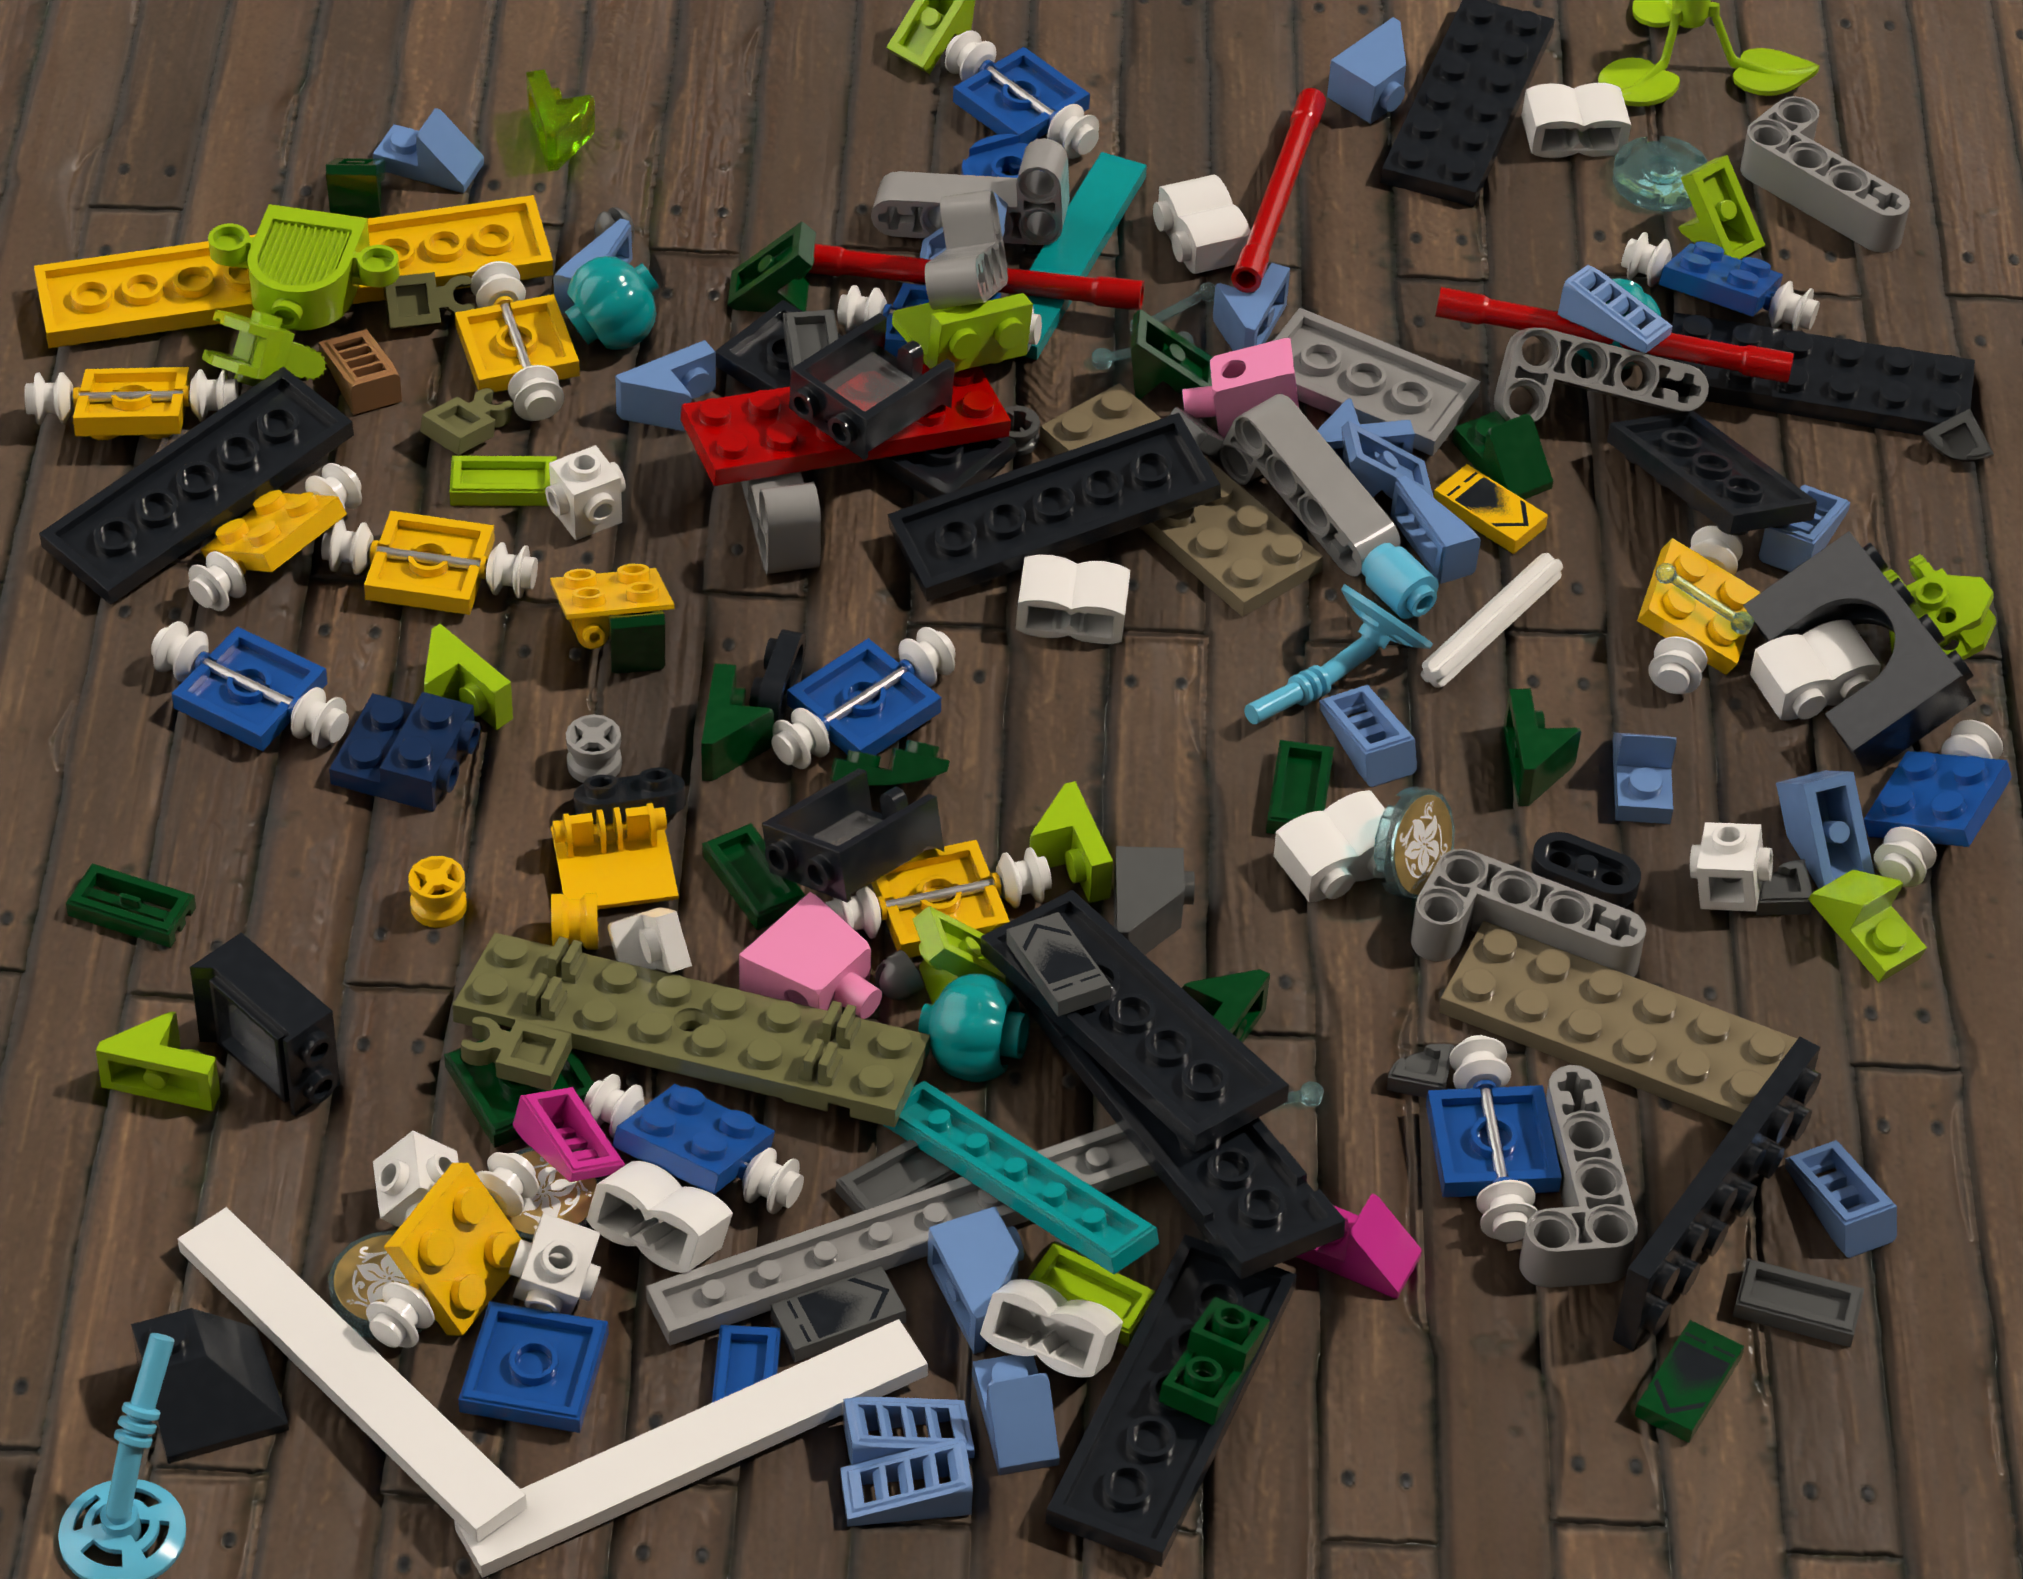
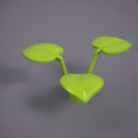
(1757, 70)

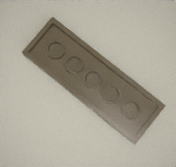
(1226, 543)
(1613, 1023)

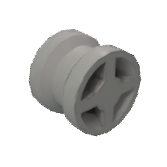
(593, 747)

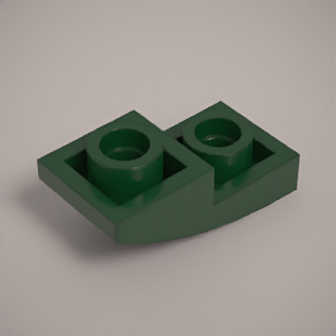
(905, 766)
(1214, 1361)

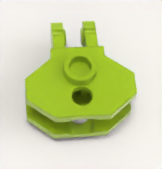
(263, 349)
(1953, 603)

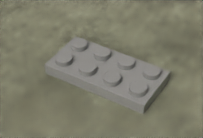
(1378, 377)

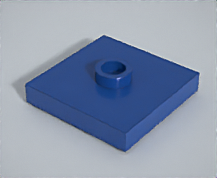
(534, 1367)

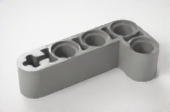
(1795, 168)
(1036, 200)
(974, 256)
(1603, 379)
(1310, 478)
(785, 522)
(1477, 888)
(1597, 1226)

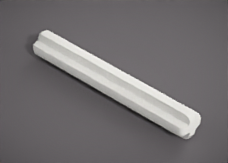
(1491, 620)

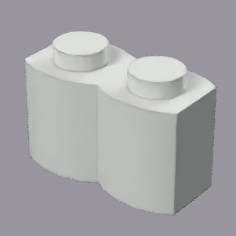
(1575, 120)
(1201, 223)
(1072, 599)
(1813, 669)
(1331, 847)
(654, 1212)
(1064, 1334)

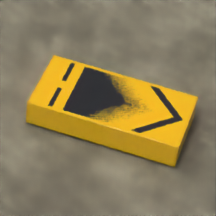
(1491, 508)

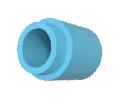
(1400, 580)

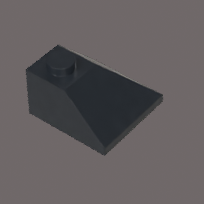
(214, 1386)

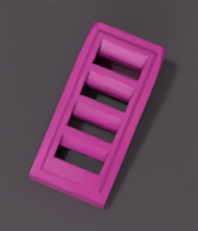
(559, 1124)

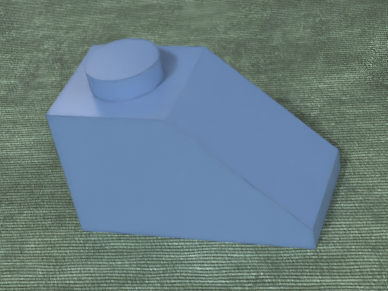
(1370, 73)
(1825, 824)
(970, 1263)

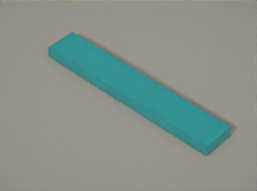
(1085, 232)
(1024, 1179)

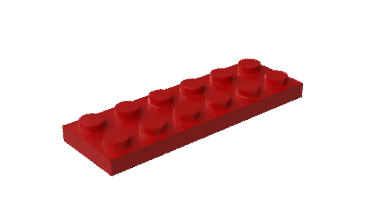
(763, 438)

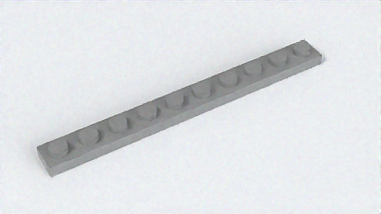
(875, 1237)

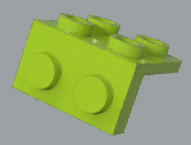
(968, 333)

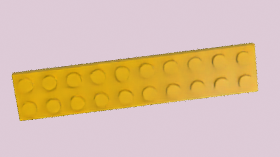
(184, 286)

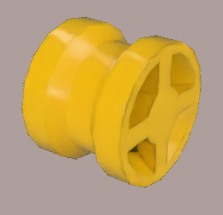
(437, 891)
(575, 919)

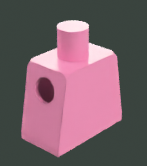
(1243, 381)
(811, 961)

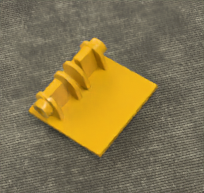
(592, 597)
(616, 860)

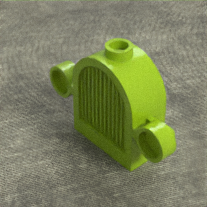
(305, 263)

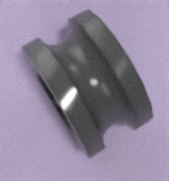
(1028, 425)

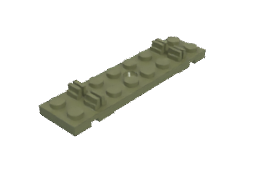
(737, 1039)

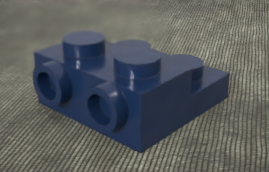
(407, 749)

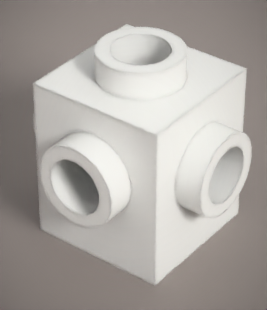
(586, 492)
(1730, 866)
(408, 1174)
(556, 1266)

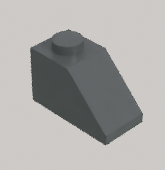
(1150, 893)

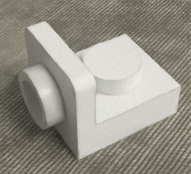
(650, 940)

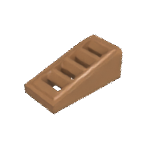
(362, 371)

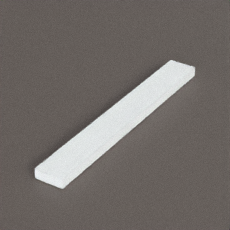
(353, 1375)
(700, 1444)

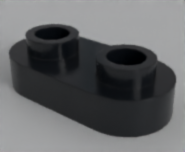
(783, 668)
(651, 786)
(1586, 867)

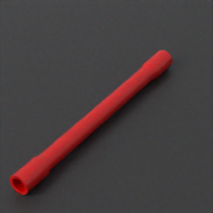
(1255, 254)
(1099, 290)
(1747, 360)

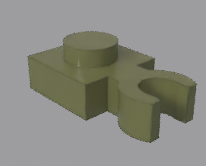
(417, 301)
(464, 424)
(523, 1055)

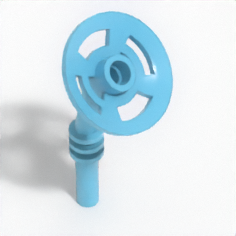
(1315, 682)
(118, 1509)

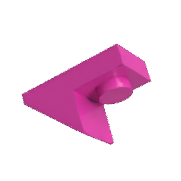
(1373, 1250)

